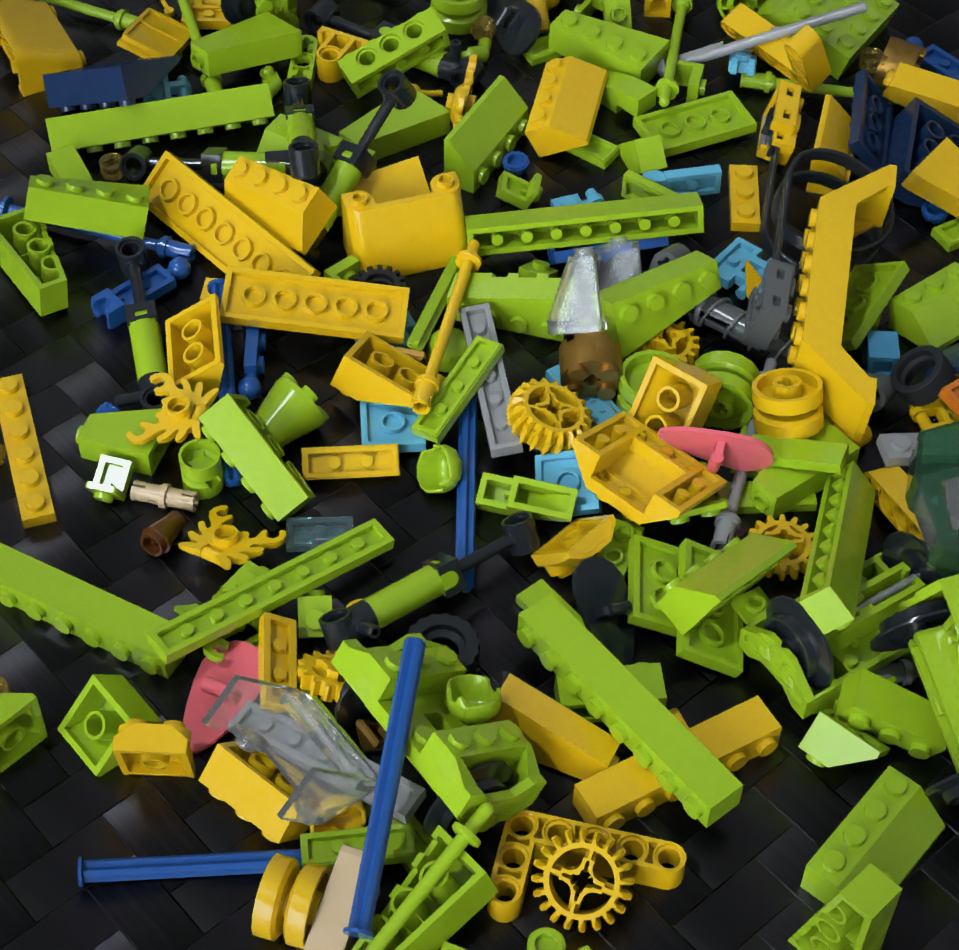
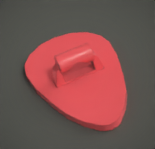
(719, 448)
(209, 684)

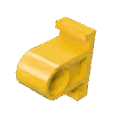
(331, 48)

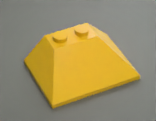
(640, 471)

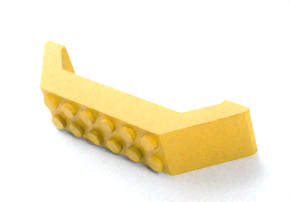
(823, 287)

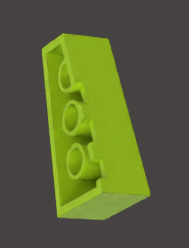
(446, 908)

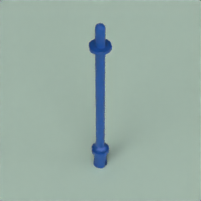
(165, 246)

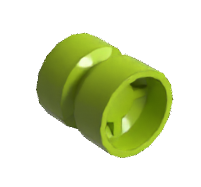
(201, 468)

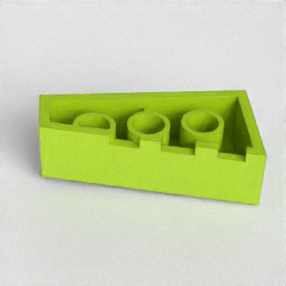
(607, 45)
(88, 205)
(31, 262)
(657, 298)
(514, 301)
(255, 456)
(854, 916)

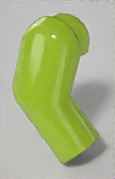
(482, 50)
(271, 77)

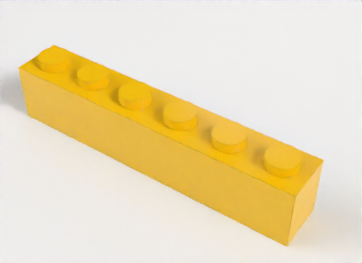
(634, 791)

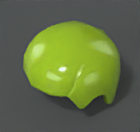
(454, 350)
(439, 469)
(472, 698)

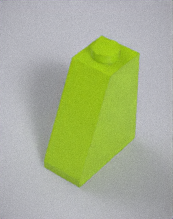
(107, 436)

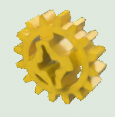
(675, 341)
(788, 530)
(319, 676)

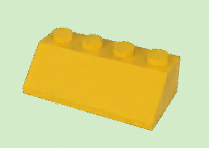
(565, 105)
(279, 203)

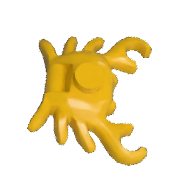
(462, 99)
(178, 413)
(225, 544)

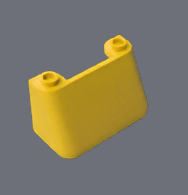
(35, 43)
(407, 232)

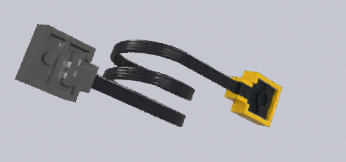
(770, 302)

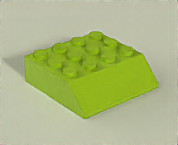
(841, 39)

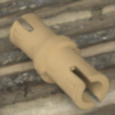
(164, 496)

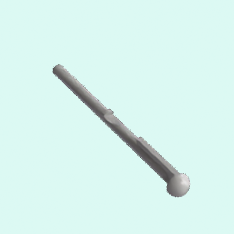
(720, 49)

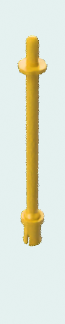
(427, 384)

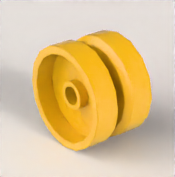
(788, 403)
(288, 900)

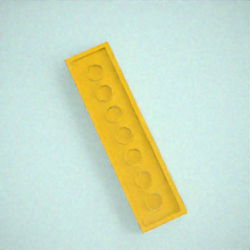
(216, 223)

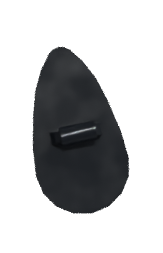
(516, 24)
(604, 605)

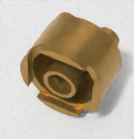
(896, 52)
(591, 365)

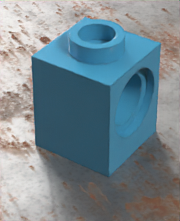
(880, 351)

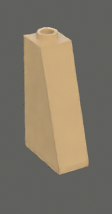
(337, 904)

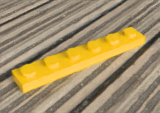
(24, 454)

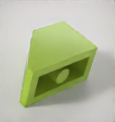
(643, 154)
(835, 743)

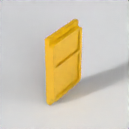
(155, 36)

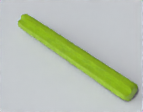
(433, 308)

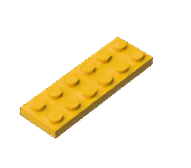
(313, 304)

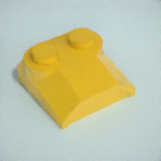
(575, 543)
(154, 748)

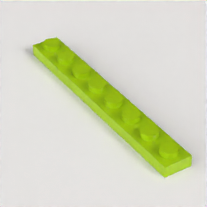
(269, 591)

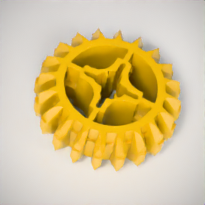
(547, 416)
(566, 873)

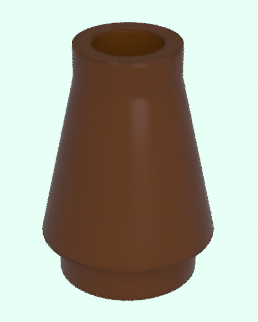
(161, 535)

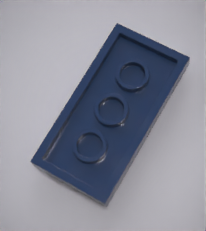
(870, 122)

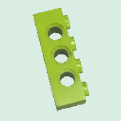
(394, 50)

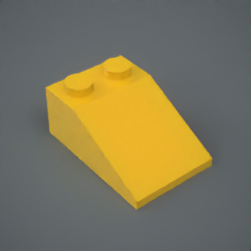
(378, 373)

